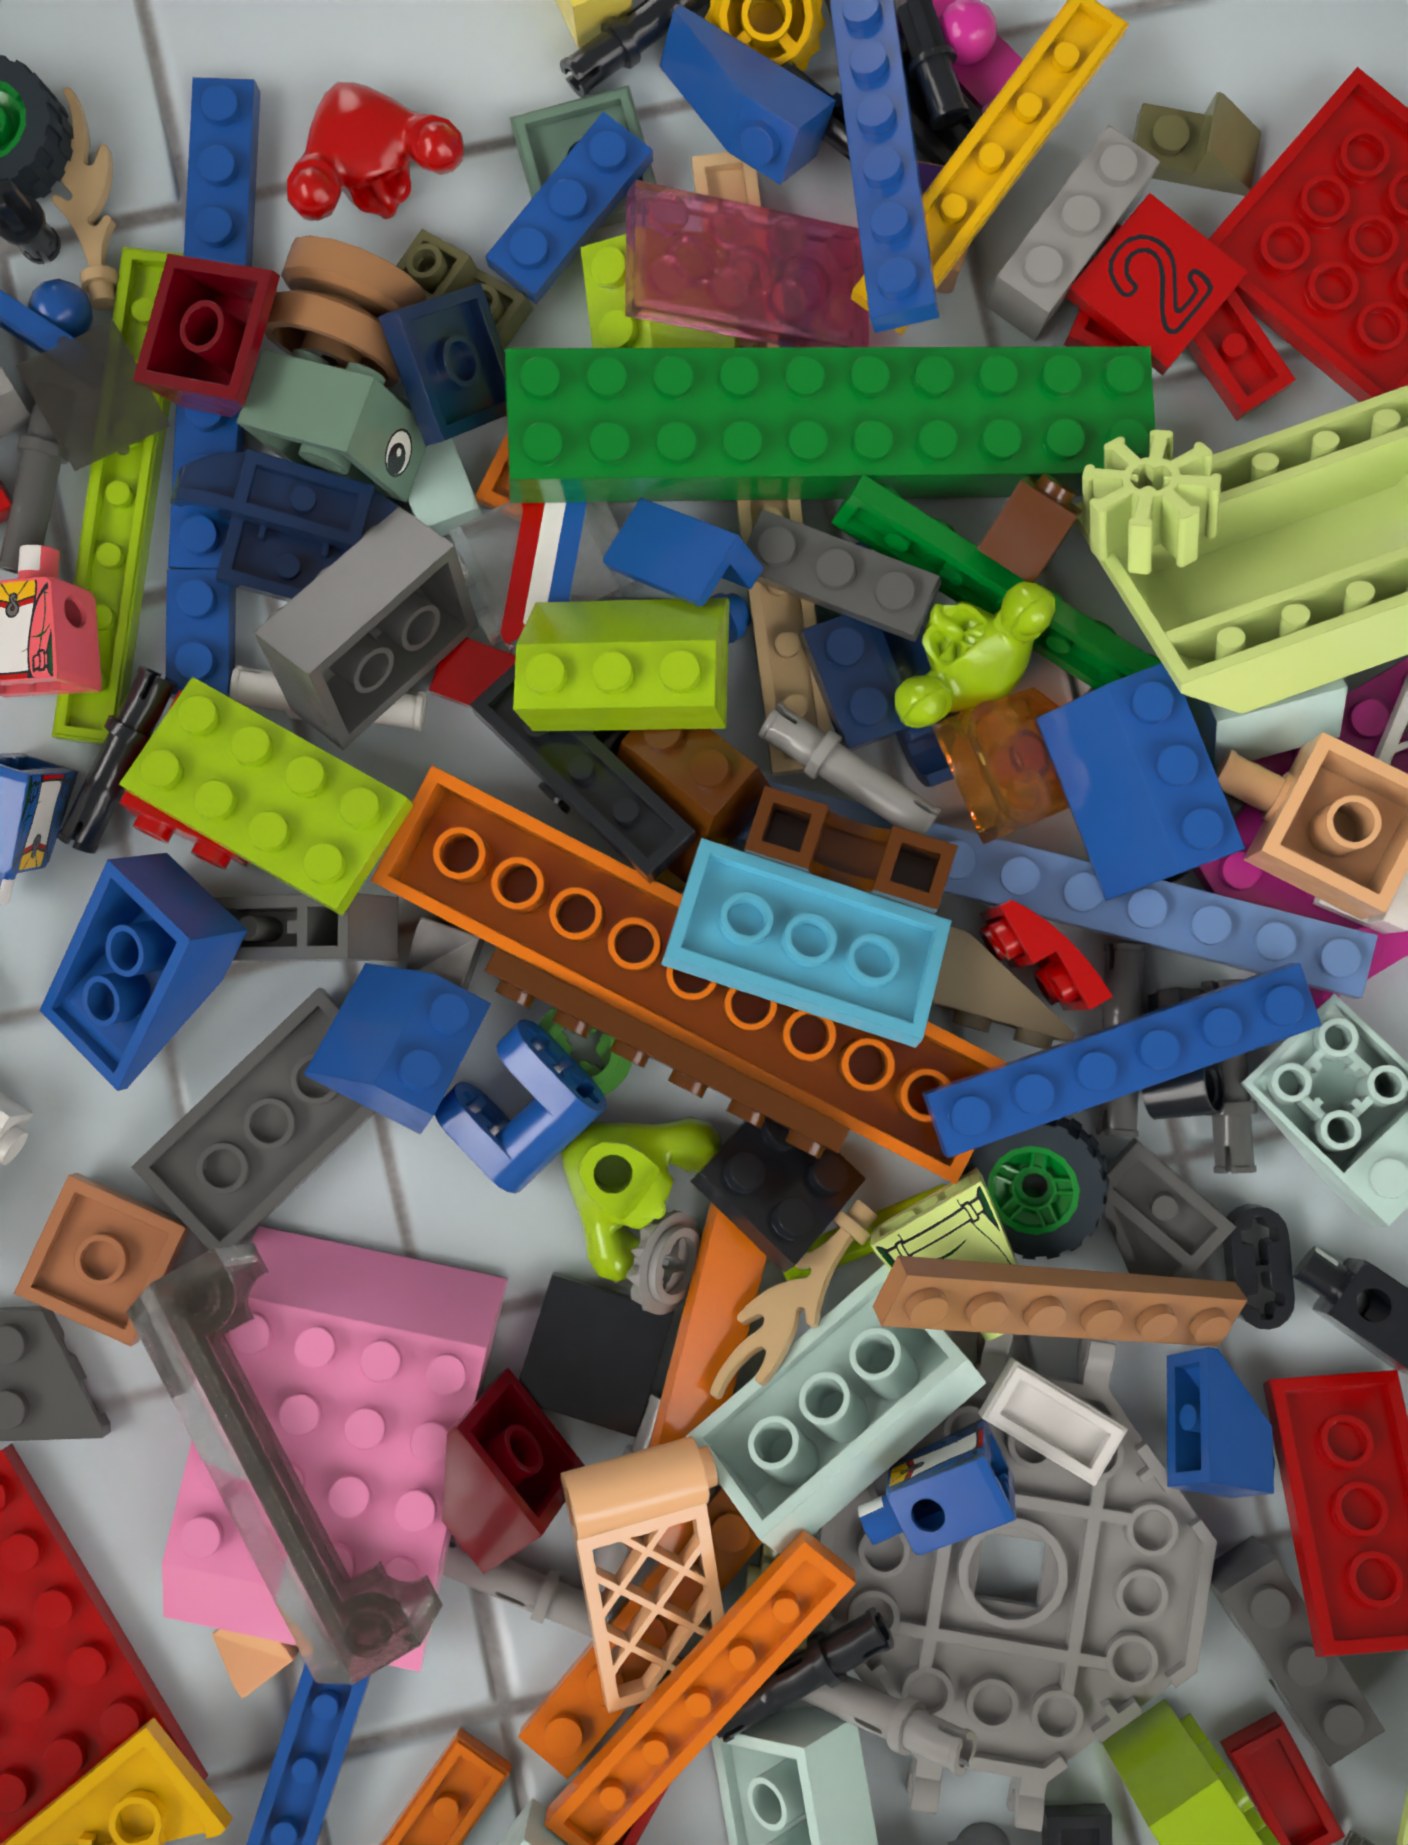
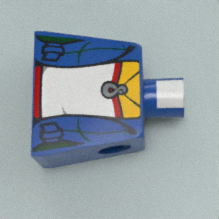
(31, 814)
(944, 1492)

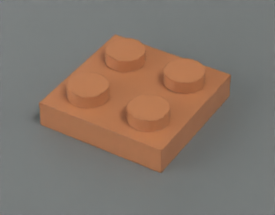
(100, 1256)

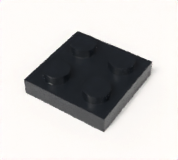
(777, 1190)

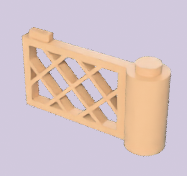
(635, 1498)

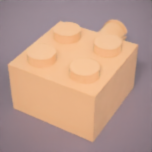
(1328, 823)

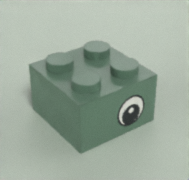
(334, 420)

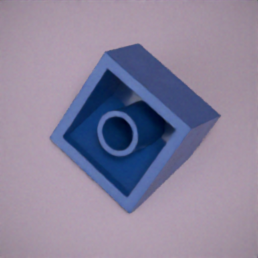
(398, 1042)

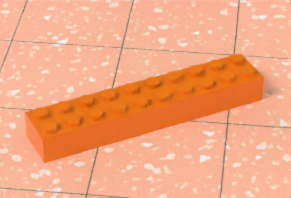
(608, 935)

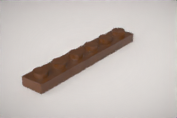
(690, 1067)

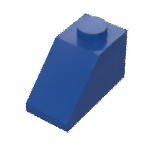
(1215, 1429)

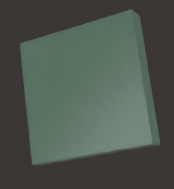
(550, 134)

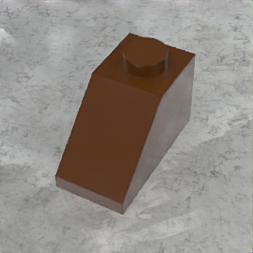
(1031, 526)

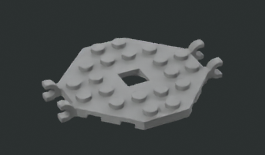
(1110, 1617)

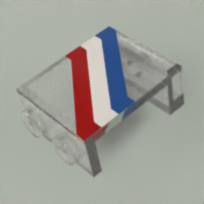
(537, 555)

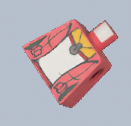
(46, 630)

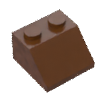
(699, 779)

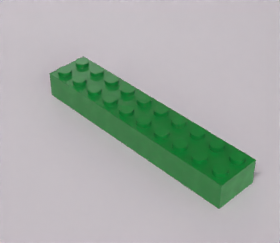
(815, 420)

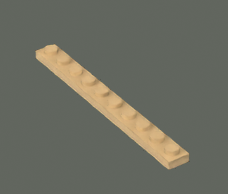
(775, 614)

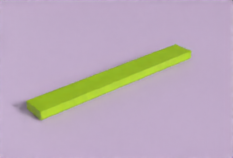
(118, 526)

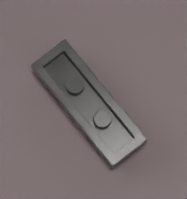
(842, 575)

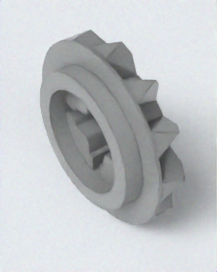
(661, 1286)

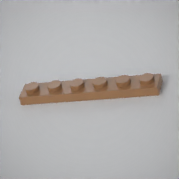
(1056, 1302)

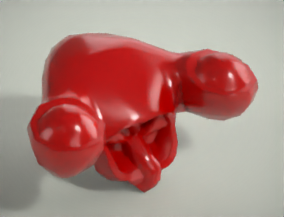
(365, 148)

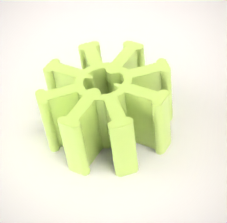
(1151, 501)

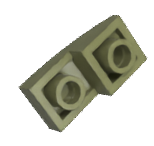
(445, 269)

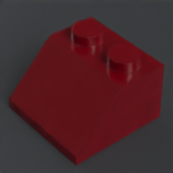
(206, 333)
(503, 1473)

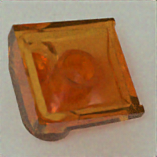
(1002, 763)

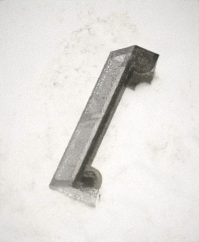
(337, 1621)

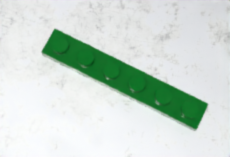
(903, 532)

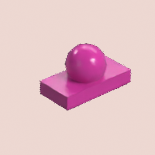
(983, 57)

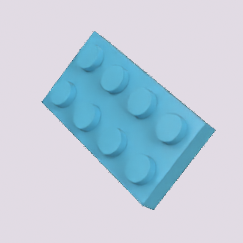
(808, 943)

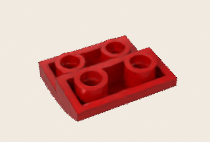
(1027, 939)

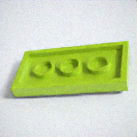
(267, 795)

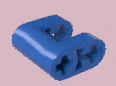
(561, 1109)

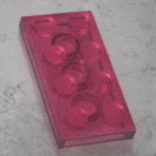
(741, 269)

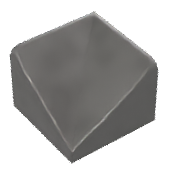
(444, 952)

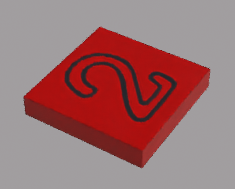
(1156, 283)

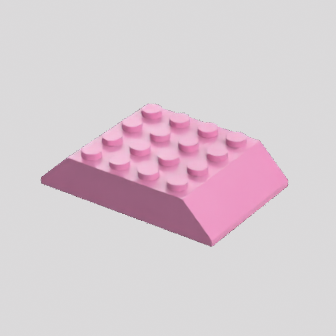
(362, 1380)

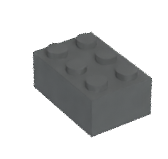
(369, 627)

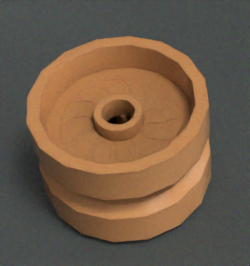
(337, 304)

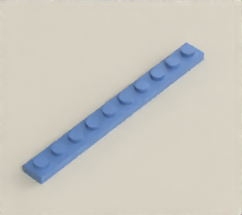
(1154, 915)

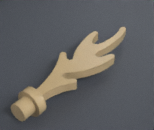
(90, 192)
(785, 1301)

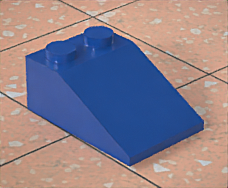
(139, 964)

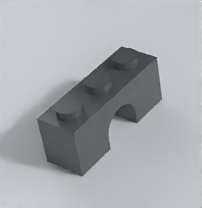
(1277, 1627)

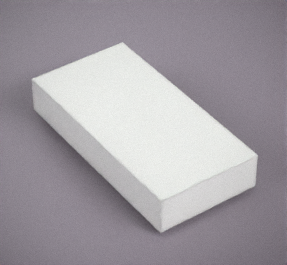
(1052, 1421)

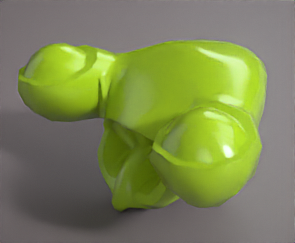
(974, 654)
(623, 1179)

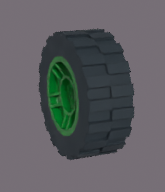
(32, 131)
(1074, 1192)

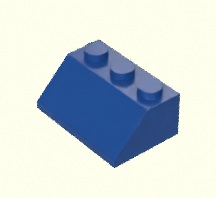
(1139, 782)

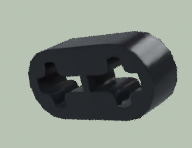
(1273, 1264)

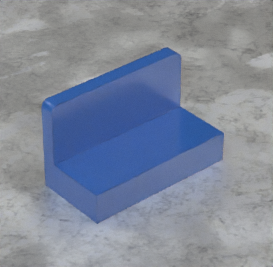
(679, 553)

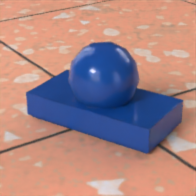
(53, 311)

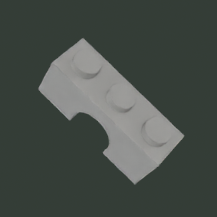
(1071, 232)

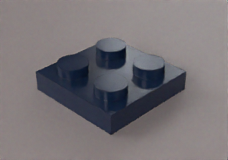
(449, 362)

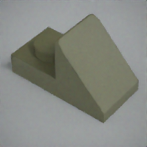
(1201, 149)

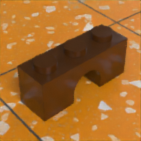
(861, 856)

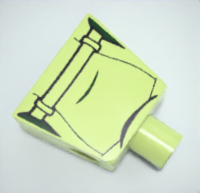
(948, 1224)

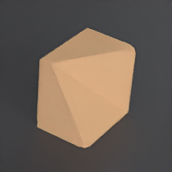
(251, 1658)

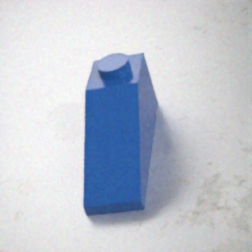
(744, 97)

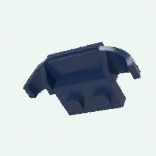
(281, 516)
(858, 680)

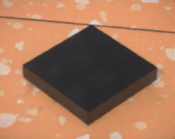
(594, 1354)

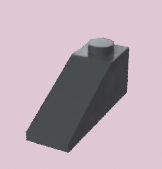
(305, 930)

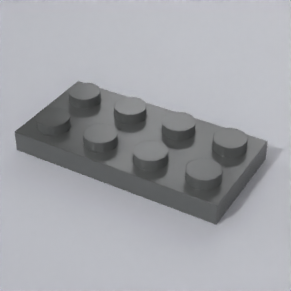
(254, 1134)

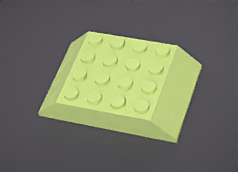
(1301, 564)

